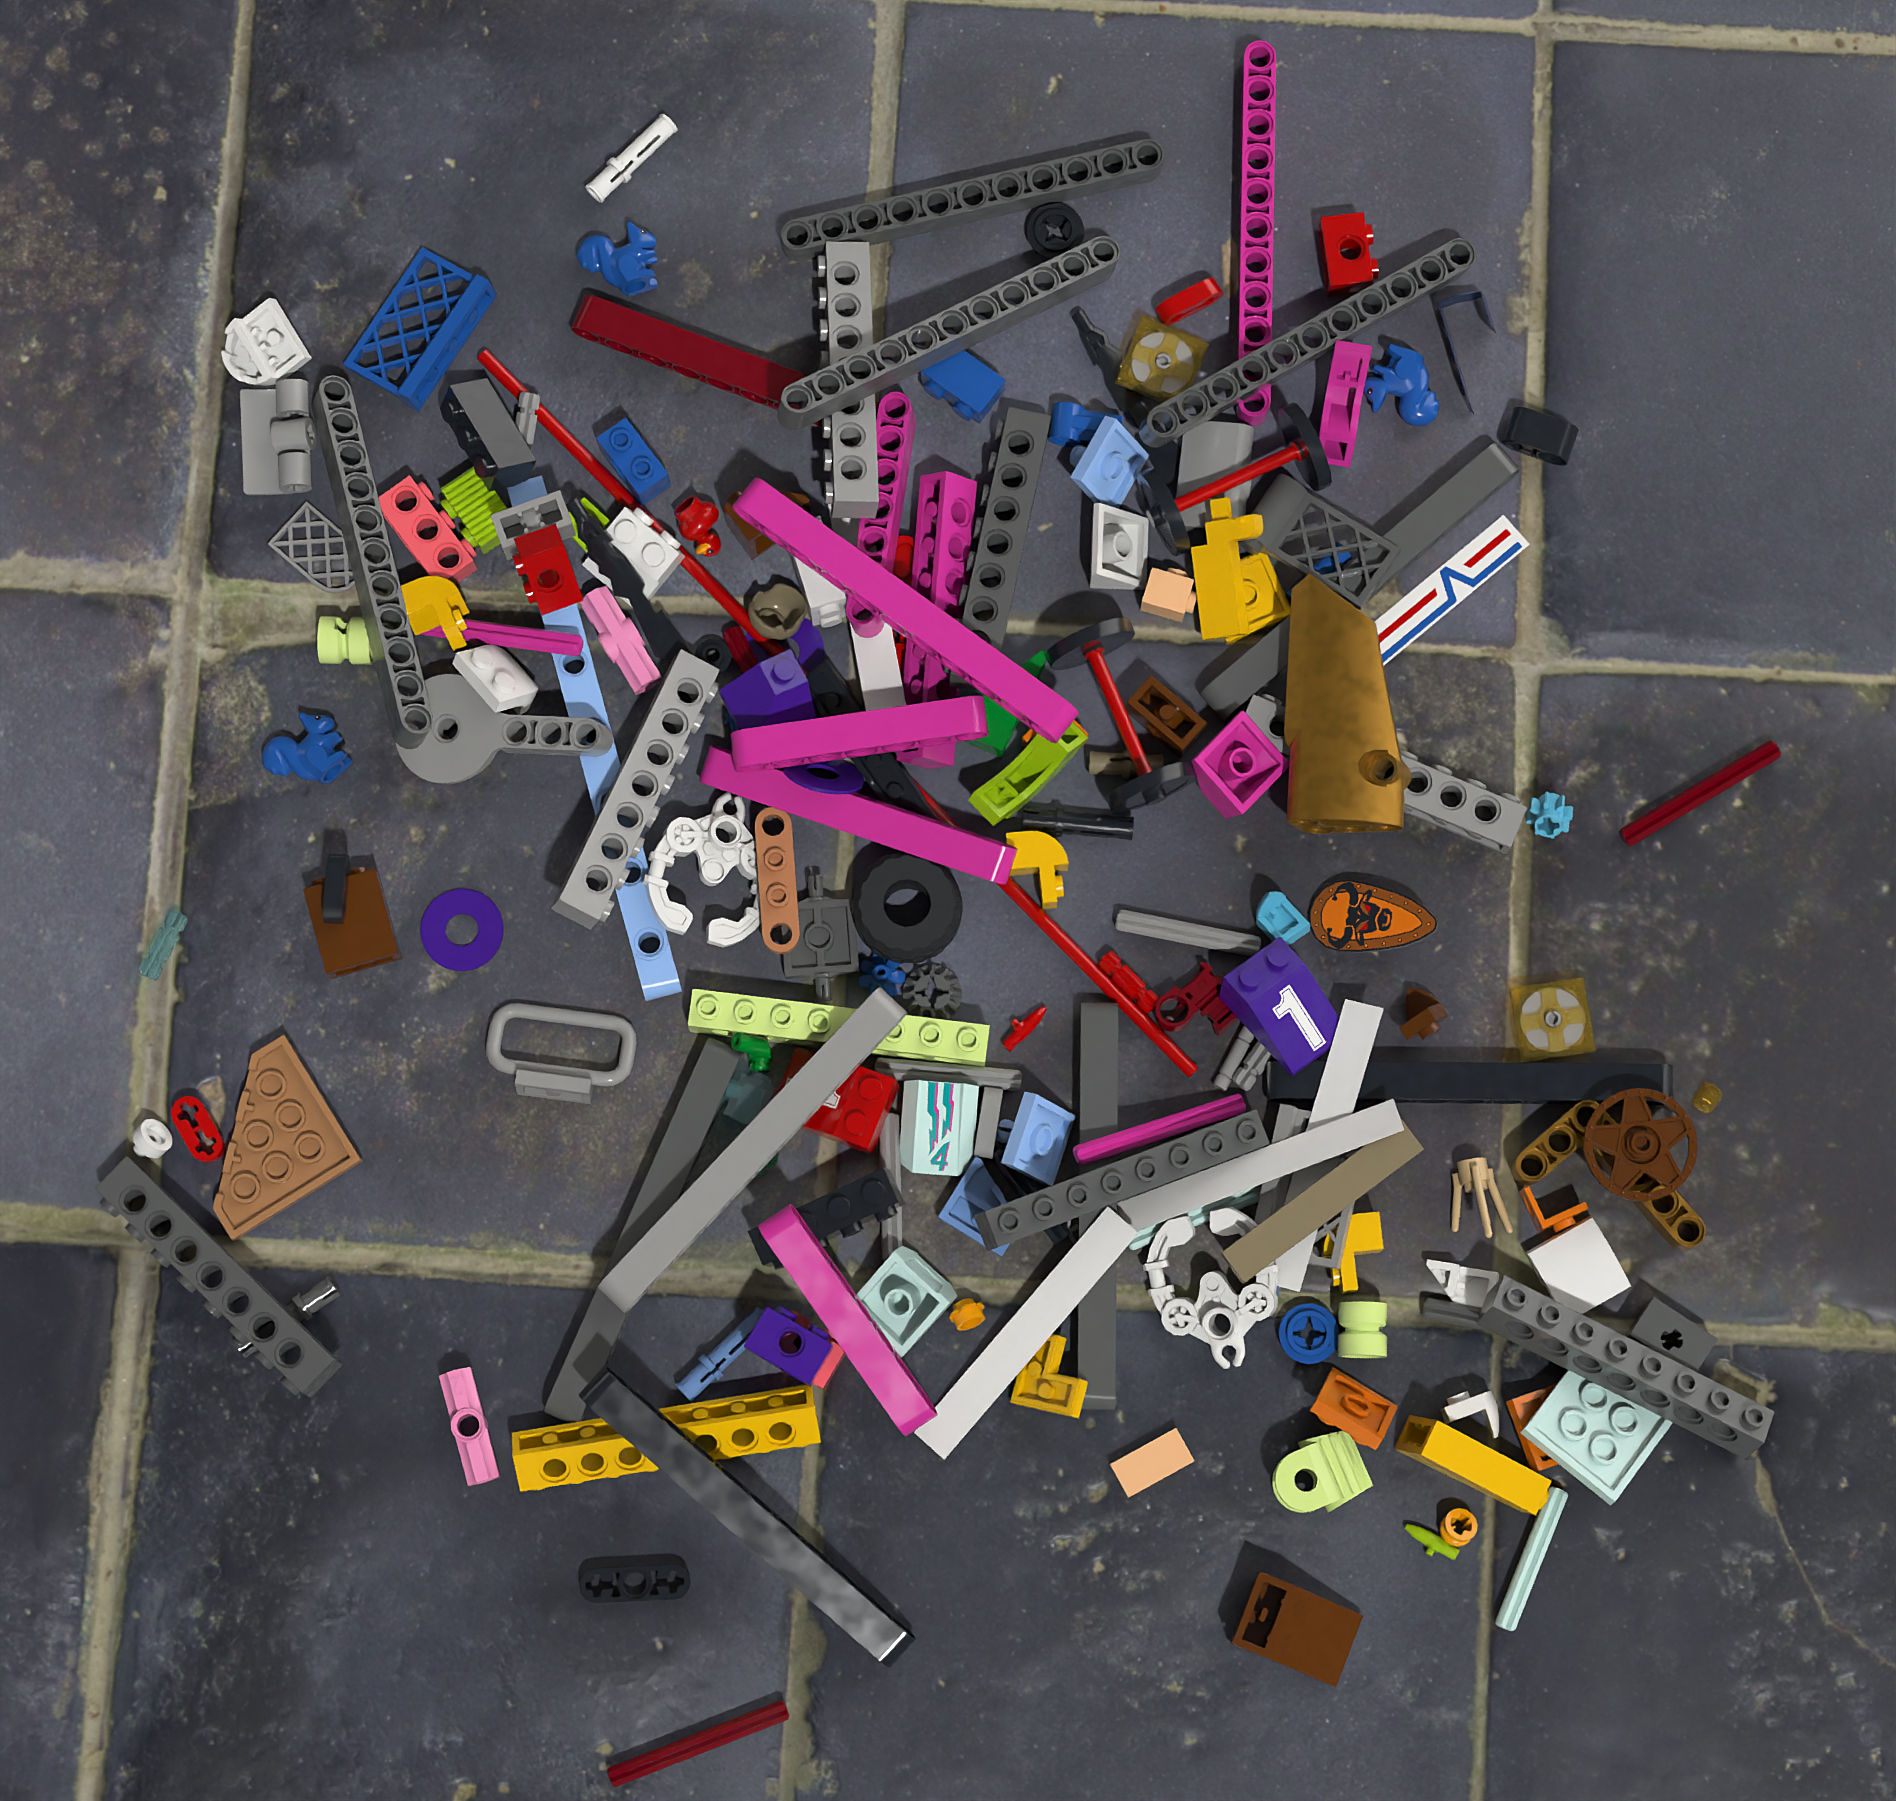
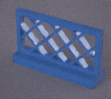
(448, 336)

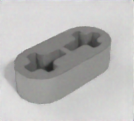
(988, 1122)

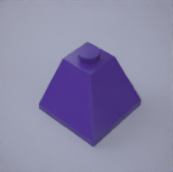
(769, 694)

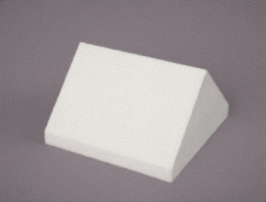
(1118, 549)

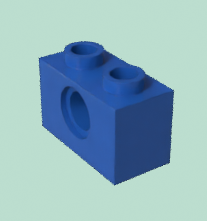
(633, 461)

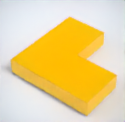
(1043, 1388)

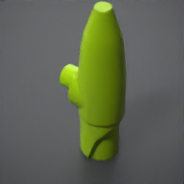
(1432, 1541)

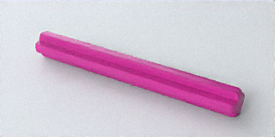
(517, 637)
(1159, 1129)

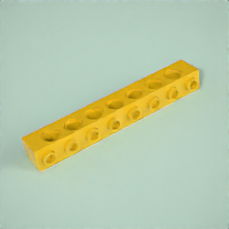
(719, 1426)

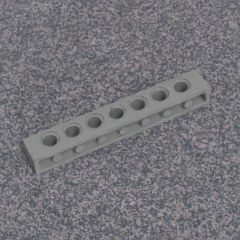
(852, 264)
(1427, 805)
(575, 898)

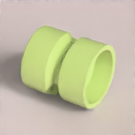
(343, 640)
(1362, 1328)

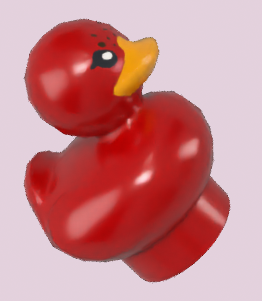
(695, 521)

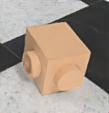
(1169, 594)

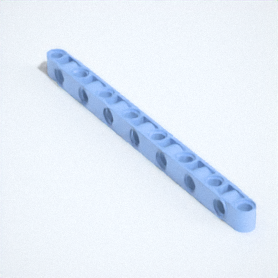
(585, 700)

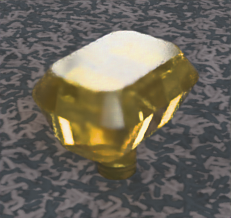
(1707, 1098)

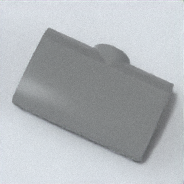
(277, 439)
(1209, 454)

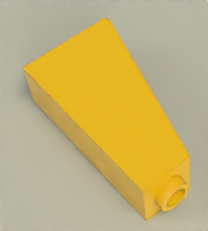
(1473, 1464)

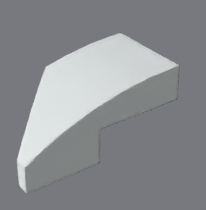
(1463, 1284)

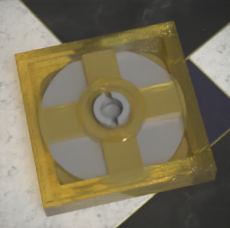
(1161, 361)
(1552, 1020)

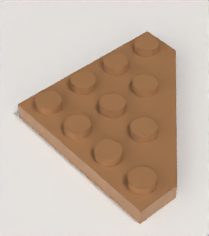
(281, 1142)

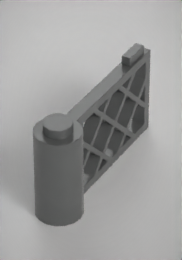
(1282, 511)

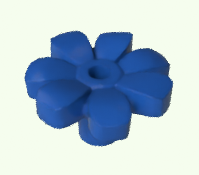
(887, 981)

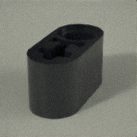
(1540, 436)

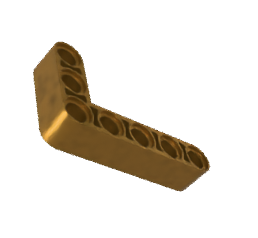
(1573, 1133)

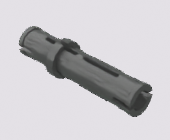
(301, 1307)

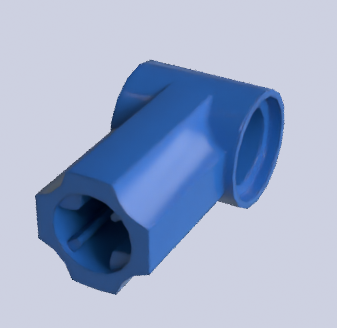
(1074, 424)

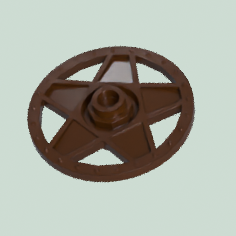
(1640, 1144)

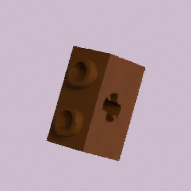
(1165, 716)

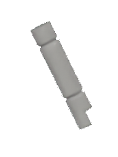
(1233, 1059)

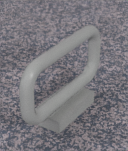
(554, 1080)

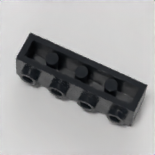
(841, 1212)

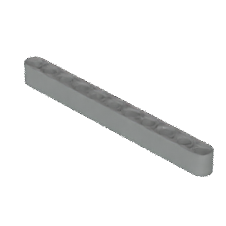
(752, 1150)

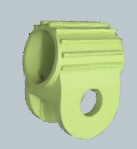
(1335, 1471)

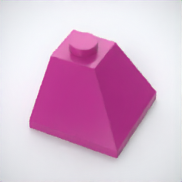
(1238, 766)

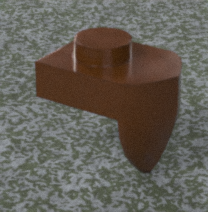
(1424, 1014)

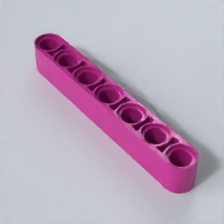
(891, 497)
(859, 734)
(847, 1319)

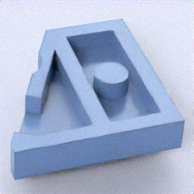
(973, 1196)

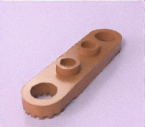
(777, 880)

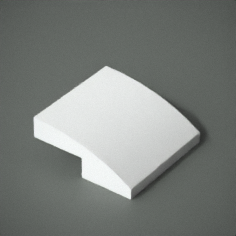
(1579, 1267)

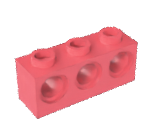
(411, 523)

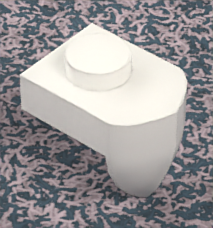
(1462, 1406)

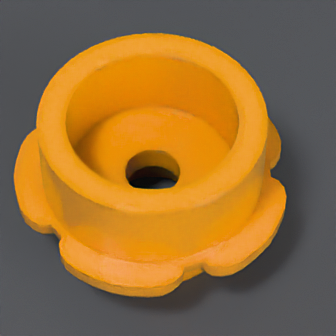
(967, 1314)

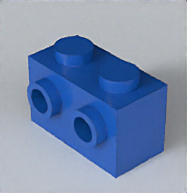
(964, 384)

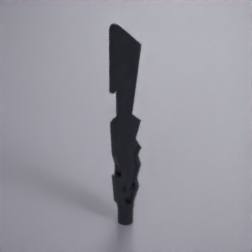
(1110, 362)
(626, 583)

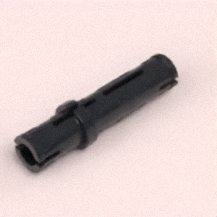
(1073, 823)

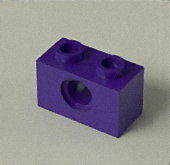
(766, 1340)

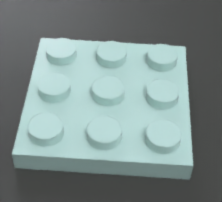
(1595, 1434)

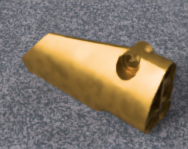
(1339, 720)

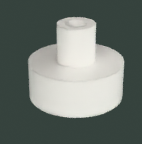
(151, 1139)

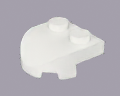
(263, 346)
(497, 678)

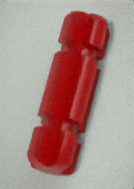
(1128, 981)

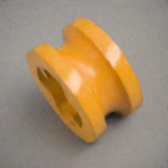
(1469, 1523)

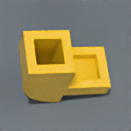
(433, 603)
(1040, 855)
(1362, 1238)

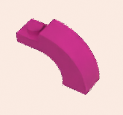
(1343, 401)

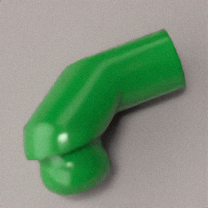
(757, 1049)

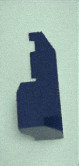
(1465, 297)

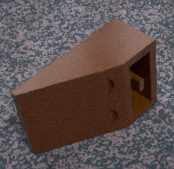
(1296, 1629)

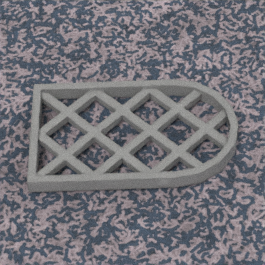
(292, 561)

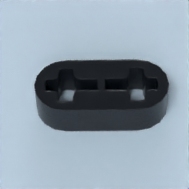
(336, 888)

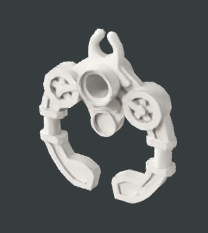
(715, 861)
(1215, 1293)

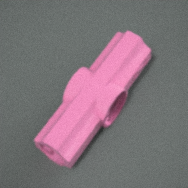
(621, 640)
(463, 1401)

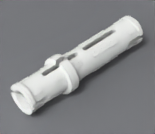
(620, 168)

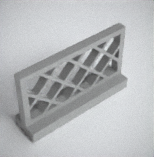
(1273, 1193)

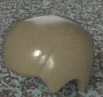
(777, 612)

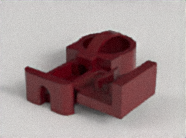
(1204, 998)

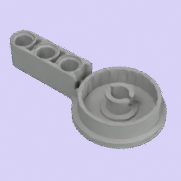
(484, 733)

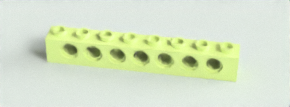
(816, 1023)

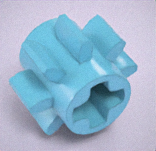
(1549, 815)

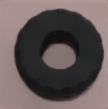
(898, 942)

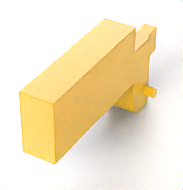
(1220, 573)

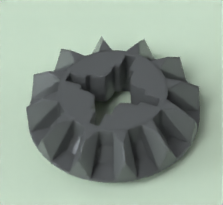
(945, 981)

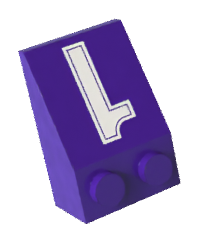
(1281, 1006)

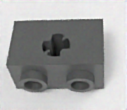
(1660, 1320)

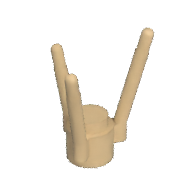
(1476, 1177)

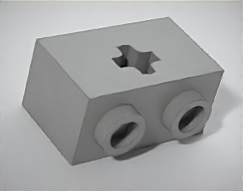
(532, 517)

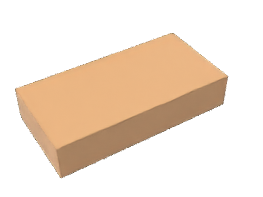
(1151, 1462)

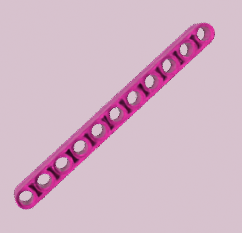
(1256, 215)
(905, 610)

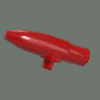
(1023, 1028)

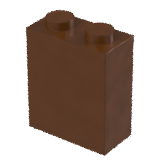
(368, 930)

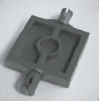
(825, 942)

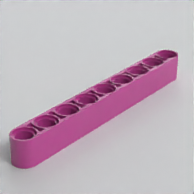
(865, 818)

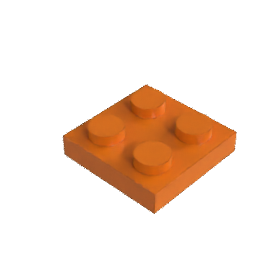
(1353, 1409)

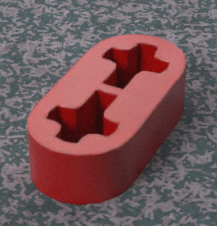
(1189, 301)
(190, 1133)

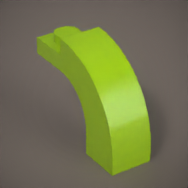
(1026, 775)

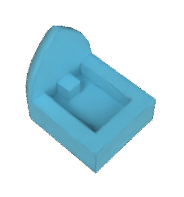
(1280, 918)

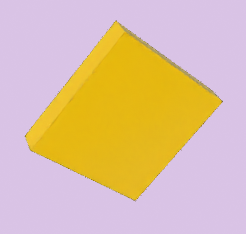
(1263, 595)

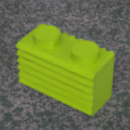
(473, 504)

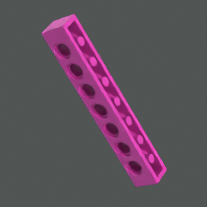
(938, 574)

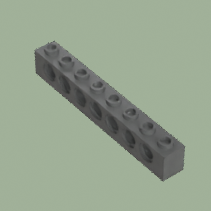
(1030, 432)
(1121, 1180)
(316, 1362)
(1625, 1367)

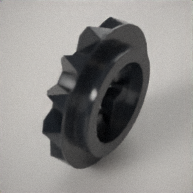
(1055, 216)

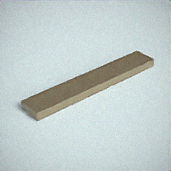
(1320, 1203)

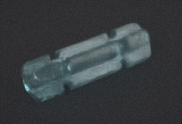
(163, 945)

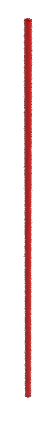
(773, 648)

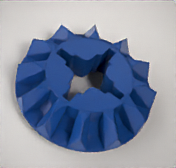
(1321, 1321)

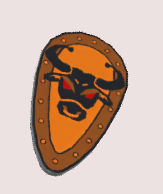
(1367, 918)

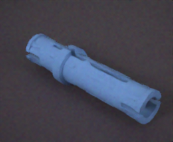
(719, 1358)

